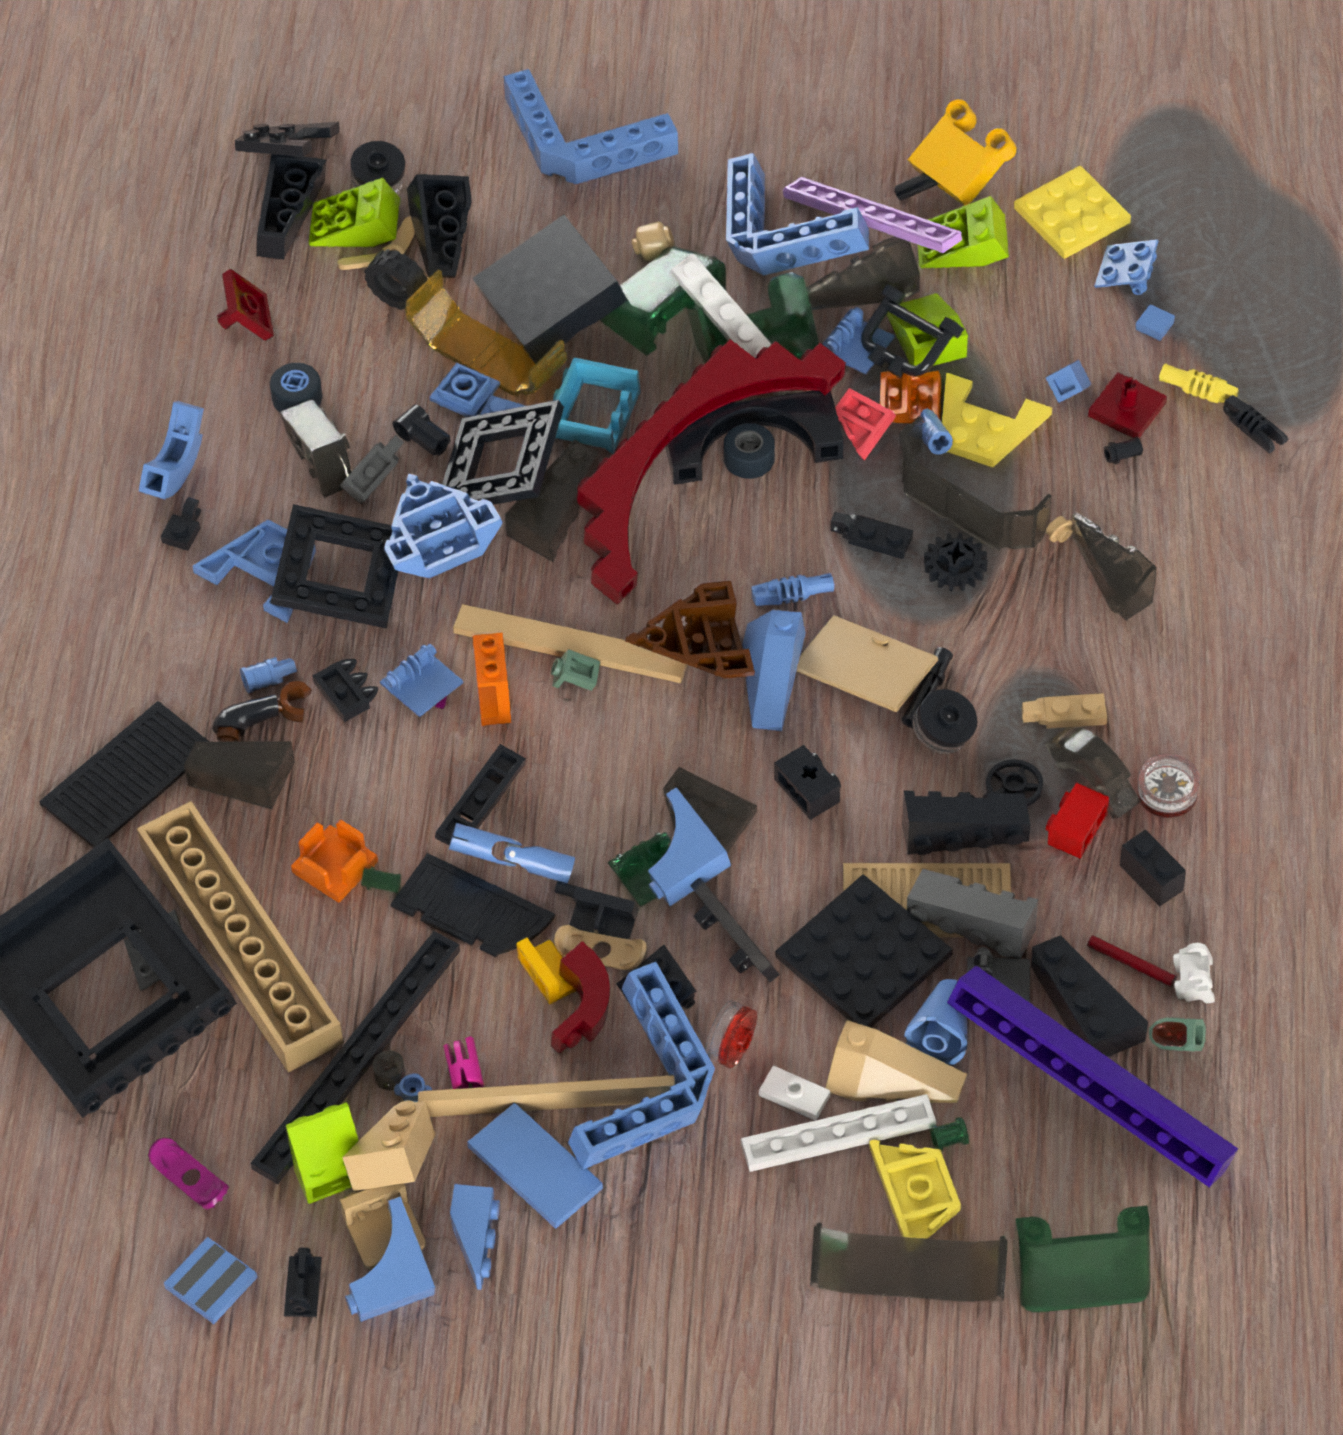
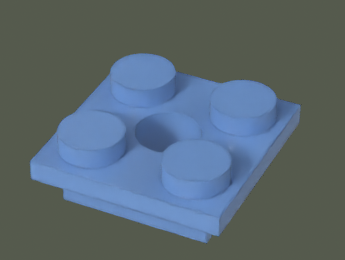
(465, 402)

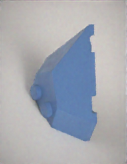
(439, 528)

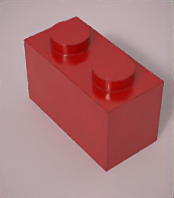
(1077, 820)

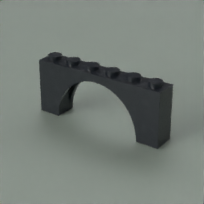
(804, 414)

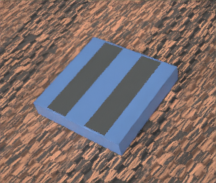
(210, 1280)

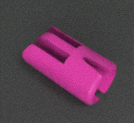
(465, 1069)

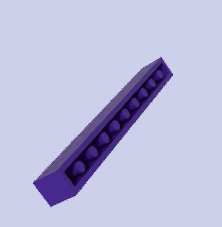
(1092, 1076)

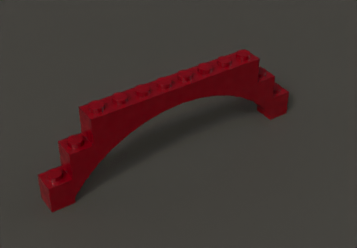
(723, 379)

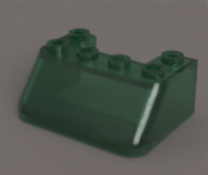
(786, 321)

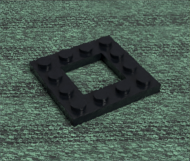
(539, 426)
(296, 592)

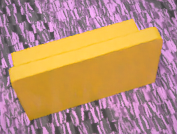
(543, 967)

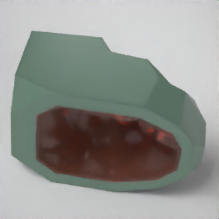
(1178, 1034)

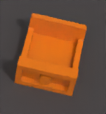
(492, 679)

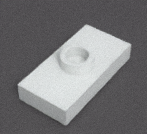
(794, 1093)

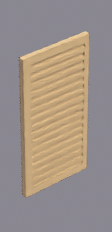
(899, 879)

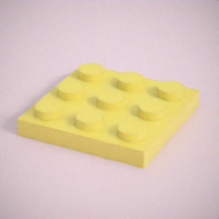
(1072, 211)

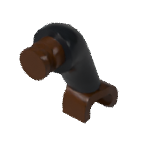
(238, 717)

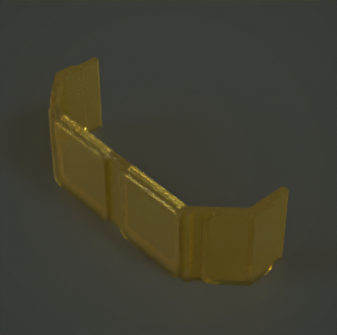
(476, 345)

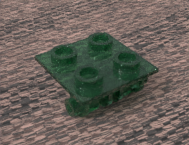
(634, 865)

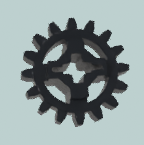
(970, 564)

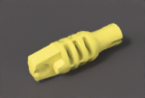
(1198, 383)

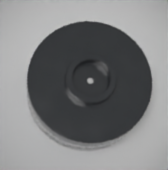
(377, 161)
(945, 721)

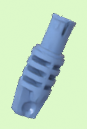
(792, 589)

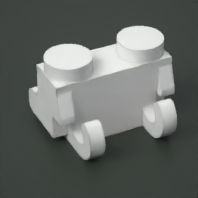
(1194, 971)

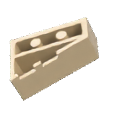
(392, 1148)

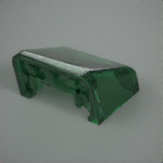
(656, 298)
(1084, 1268)

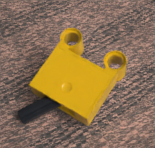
(954, 159)

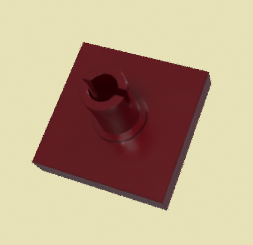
(246, 306)
(1127, 406)

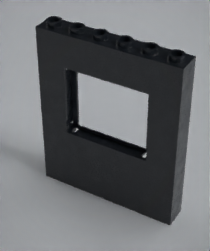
(65, 930)

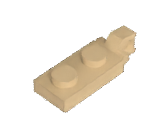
(1066, 711)

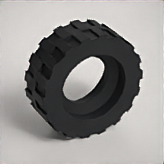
(400, 267)

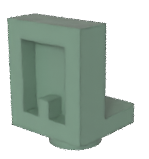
(576, 670)

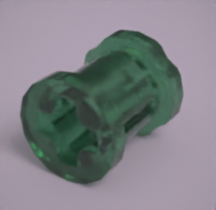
(949, 1134)

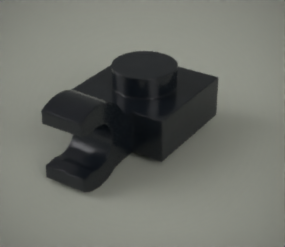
(183, 529)

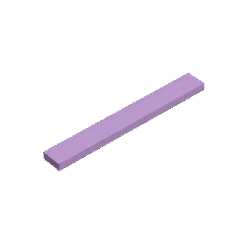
(875, 215)

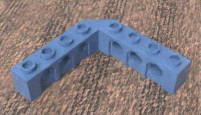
(588, 156)
(788, 246)
(681, 1056)

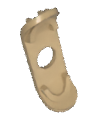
(624, 953)

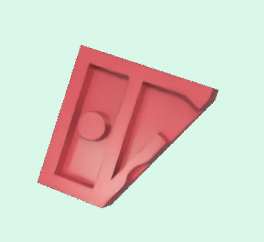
(863, 421)

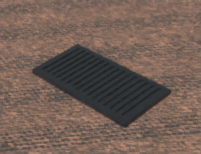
(124, 775)

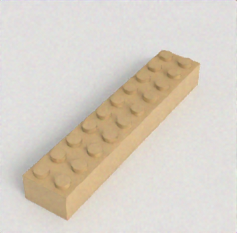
(240, 937)

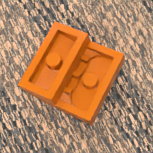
(911, 395)

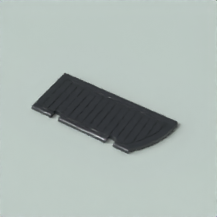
(470, 907)

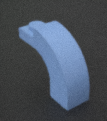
(175, 460)

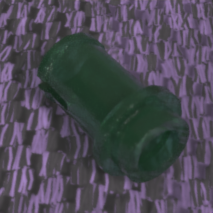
(381, 880)

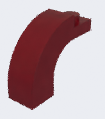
(590, 979)

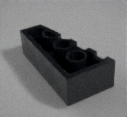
(963, 821)

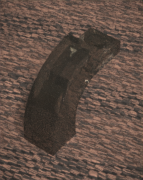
(1098, 763)

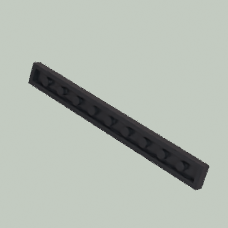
(361, 1048)

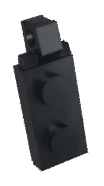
(872, 534)

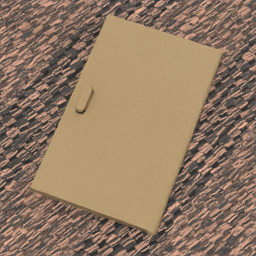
(862, 664)

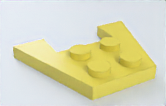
(983, 433)

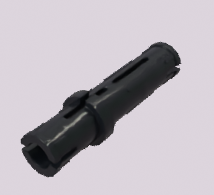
(929, 684)

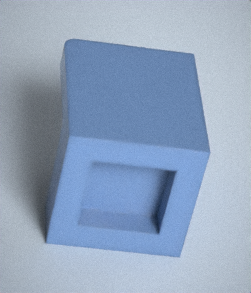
(1068, 381)

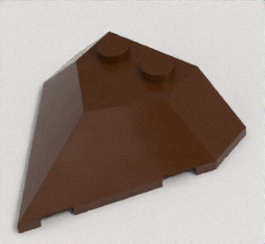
(700, 632)

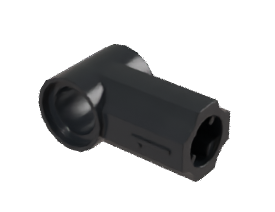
(417, 426)

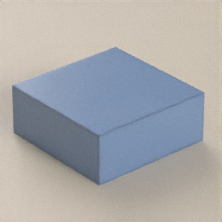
(1155, 322)

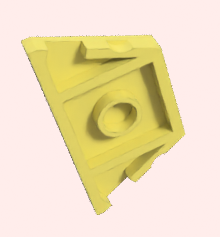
(916, 1187)

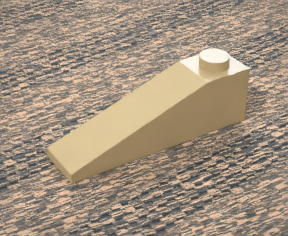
(882, 1067)

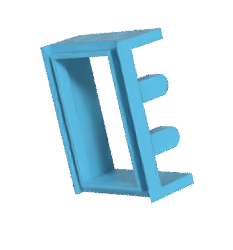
(605, 376)

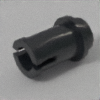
(1118, 451)

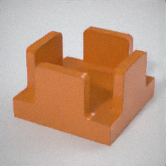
(333, 859)

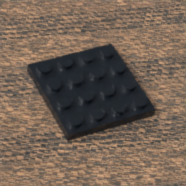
(863, 953)

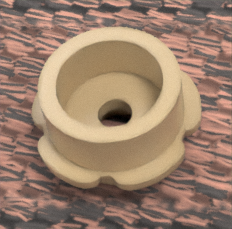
(1059, 529)

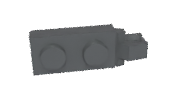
(372, 470)

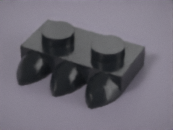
(345, 690)

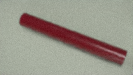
(1131, 960)

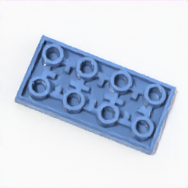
(535, 1165)

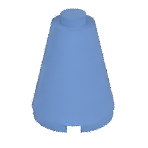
(939, 1027)

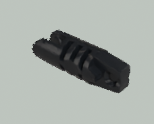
(1254, 424)

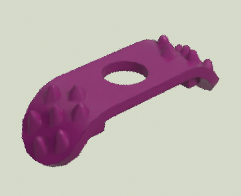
(175, 1162)

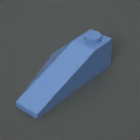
(775, 651)

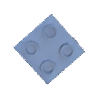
(1128, 264)
(846, 341)
(421, 681)

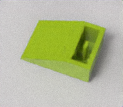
(356, 217)
(982, 234)
(918, 343)
(318, 1149)

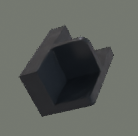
(603, 913)

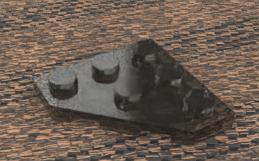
(719, 809)

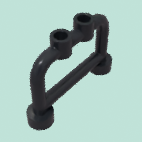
(897, 364)

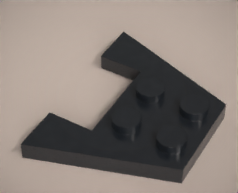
(285, 138)

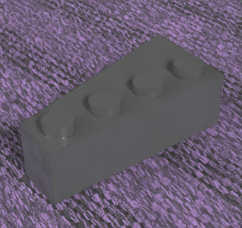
(974, 912)

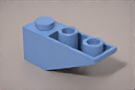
(471, 1222)

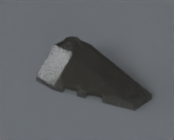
(865, 278)
(1120, 572)

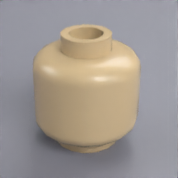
(652, 240)

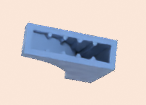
(691, 854)
(398, 1277)

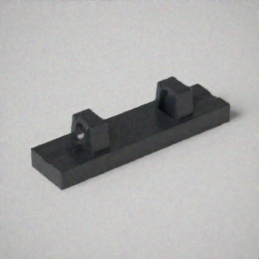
(483, 792)
(748, 953)

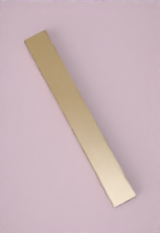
(558, 639)
(544, 1096)

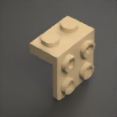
(370, 1222)

